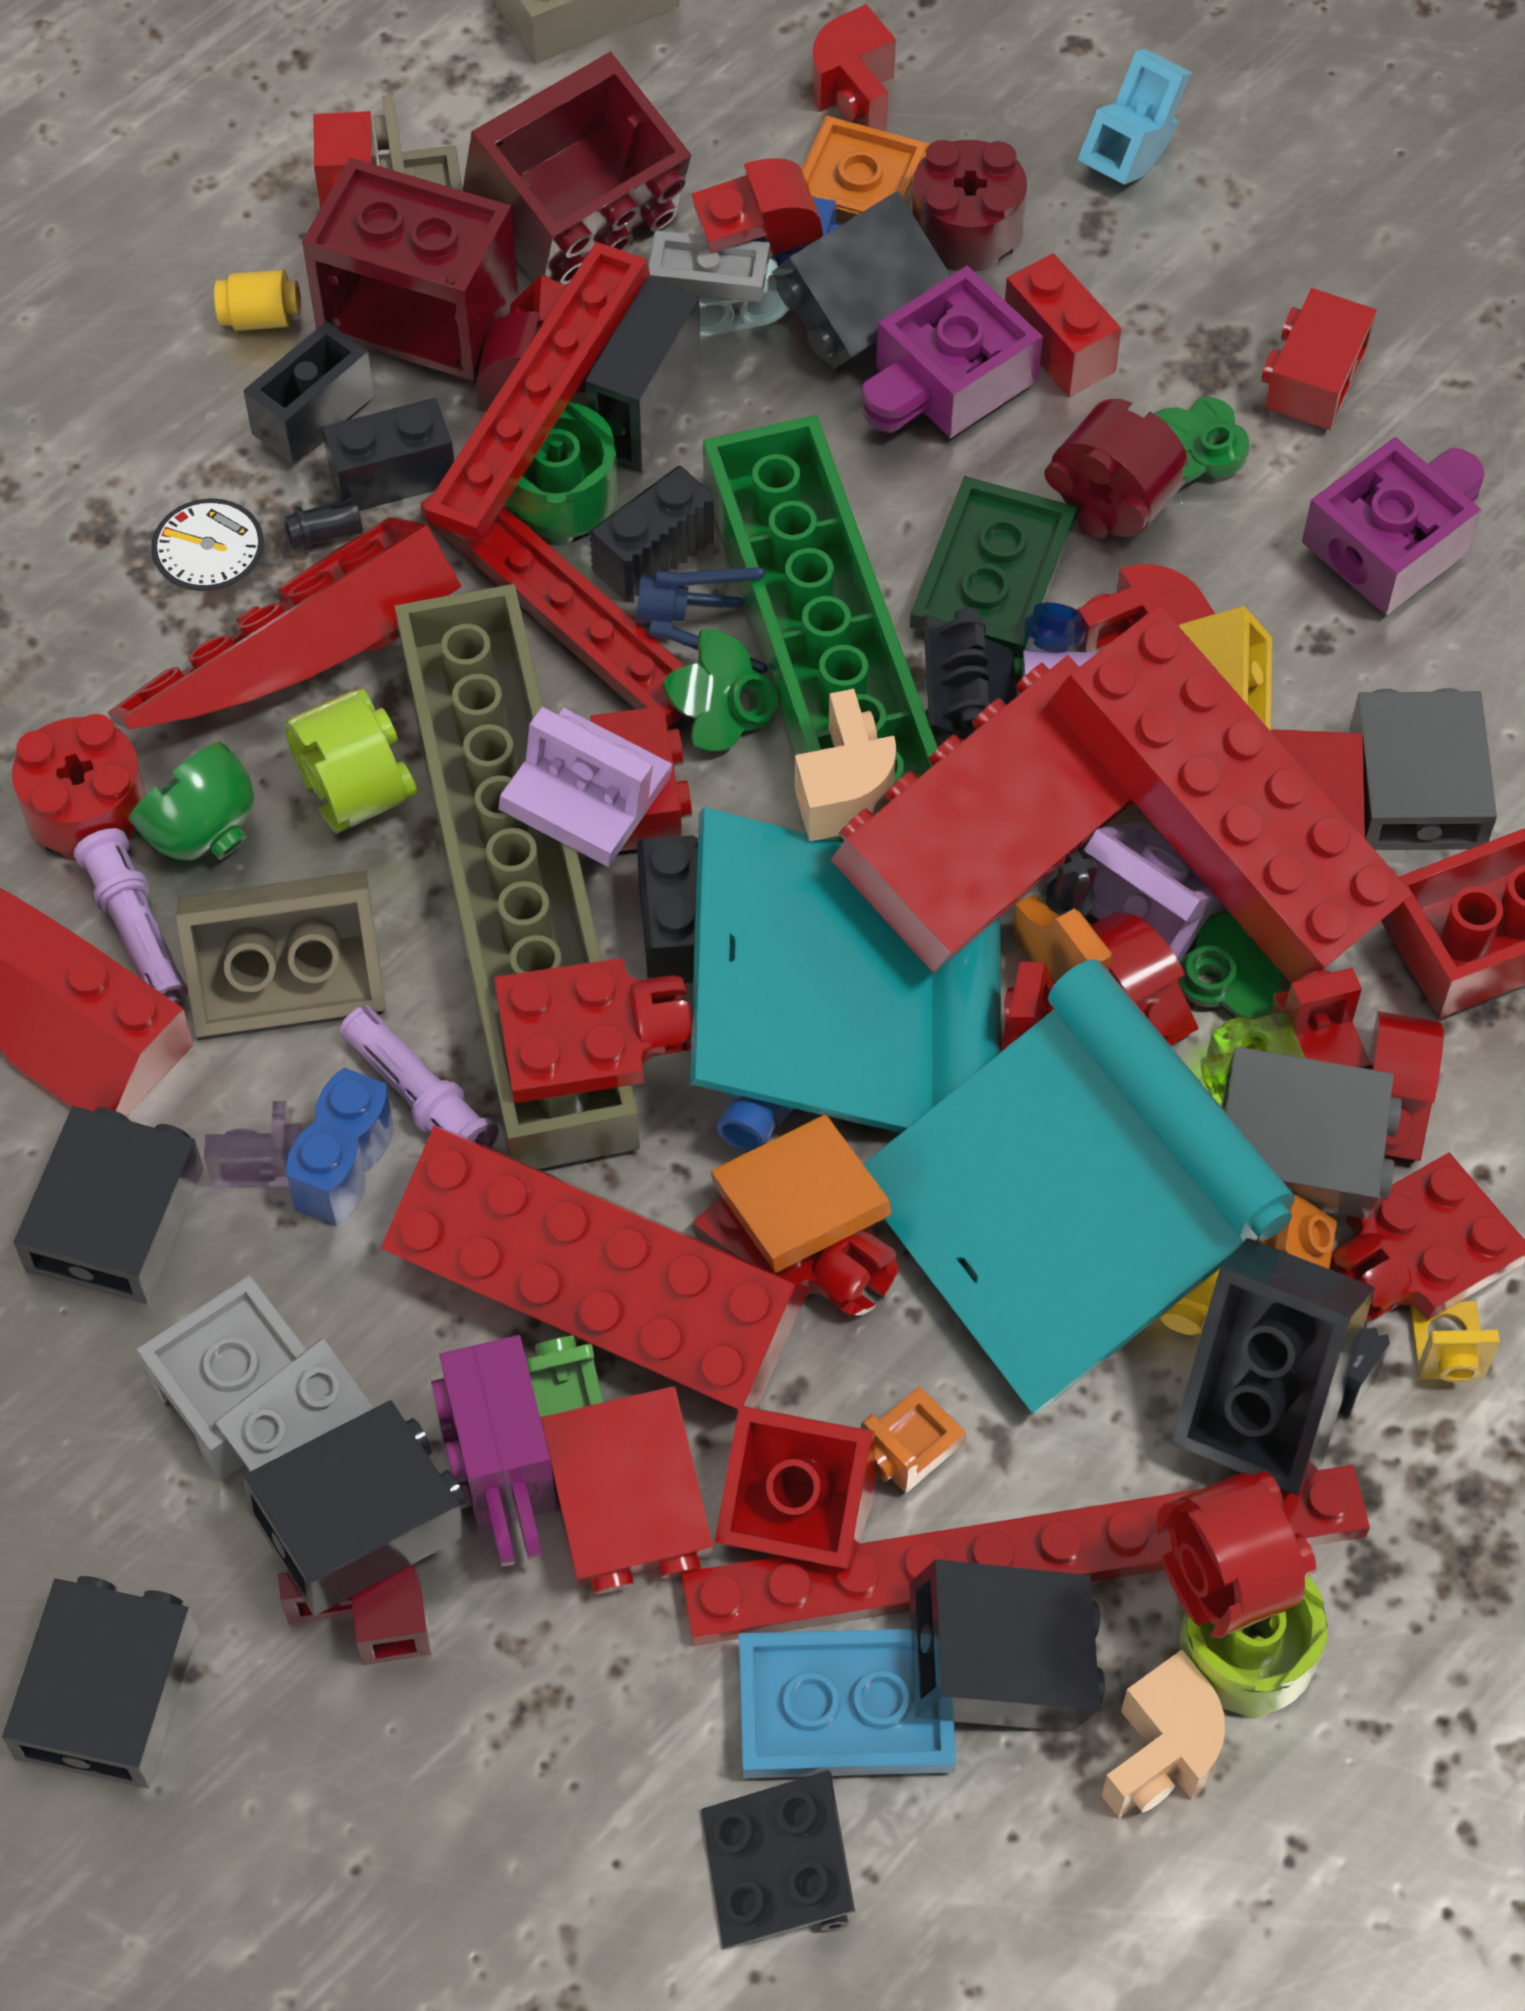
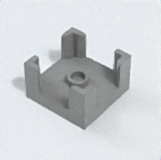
(217, 1361)

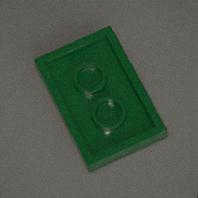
(996, 559)

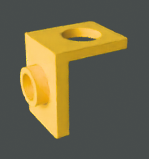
(1457, 1353)

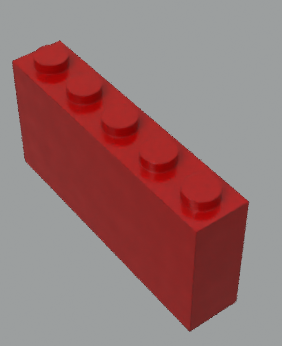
(980, 822)

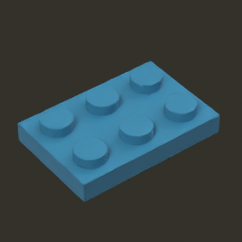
(835, 1706)

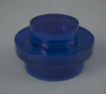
(1055, 627)

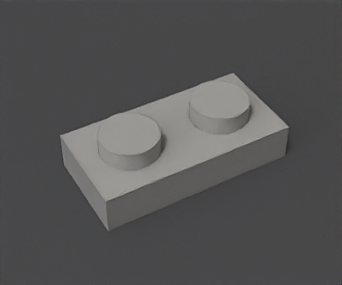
(728, 273)

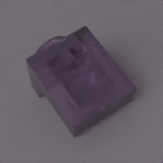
(250, 1157)

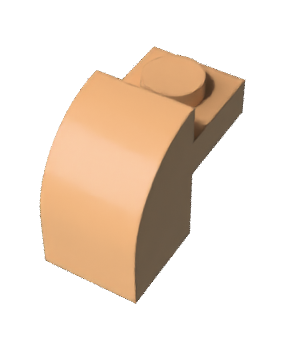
(844, 779)
(1183, 1732)

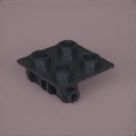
(964, 671)
(778, 1861)

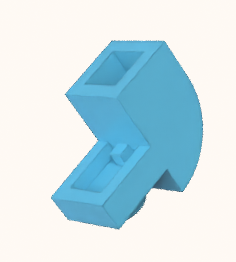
(1140, 124)

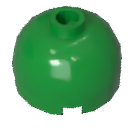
(199, 807)

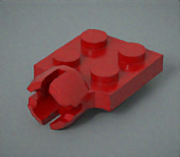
(587, 1027)
(1430, 1242)
(834, 1272)

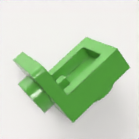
(563, 1376)

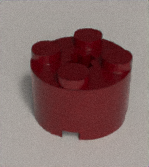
(970, 201)
(1118, 469)

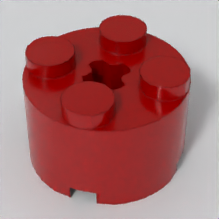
(76, 781)
(1234, 1553)

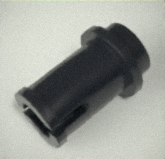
(322, 524)

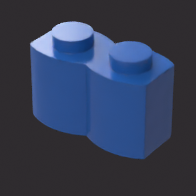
(342, 1144)

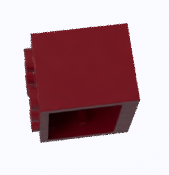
(579, 168)
(411, 266)

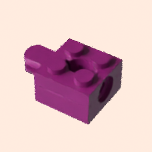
(928, 352)
(1396, 521)
(496, 1440)

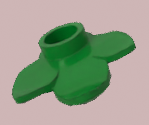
(1209, 437)
(712, 692)
(1240, 966)

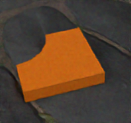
(1056, 939)

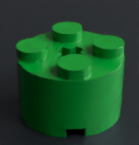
(569, 479)

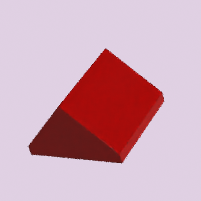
(797, 1487)

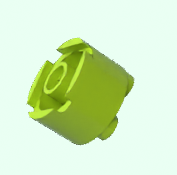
(348, 759)
(1261, 1672)

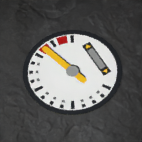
(207, 544)

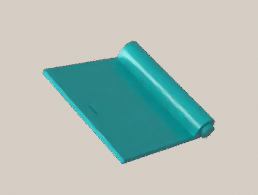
(821, 991)
(1077, 1187)

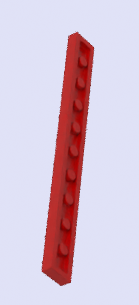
(1091, 1540)

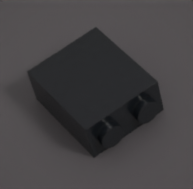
(858, 278)
(647, 370)
(109, 1203)
(355, 1506)
(1005, 1646)
(101, 1681)

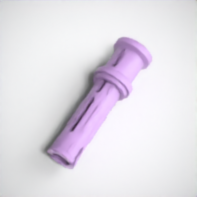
(123, 895)
(431, 1099)

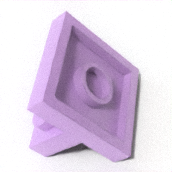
(583, 784)
(1149, 879)

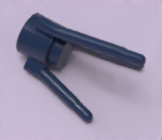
(666, 596)

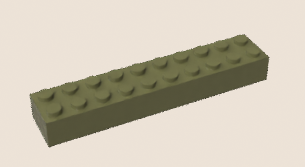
(511, 885)

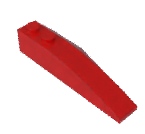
(322, 620)
(80, 1017)

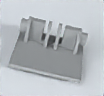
(293, 1407)

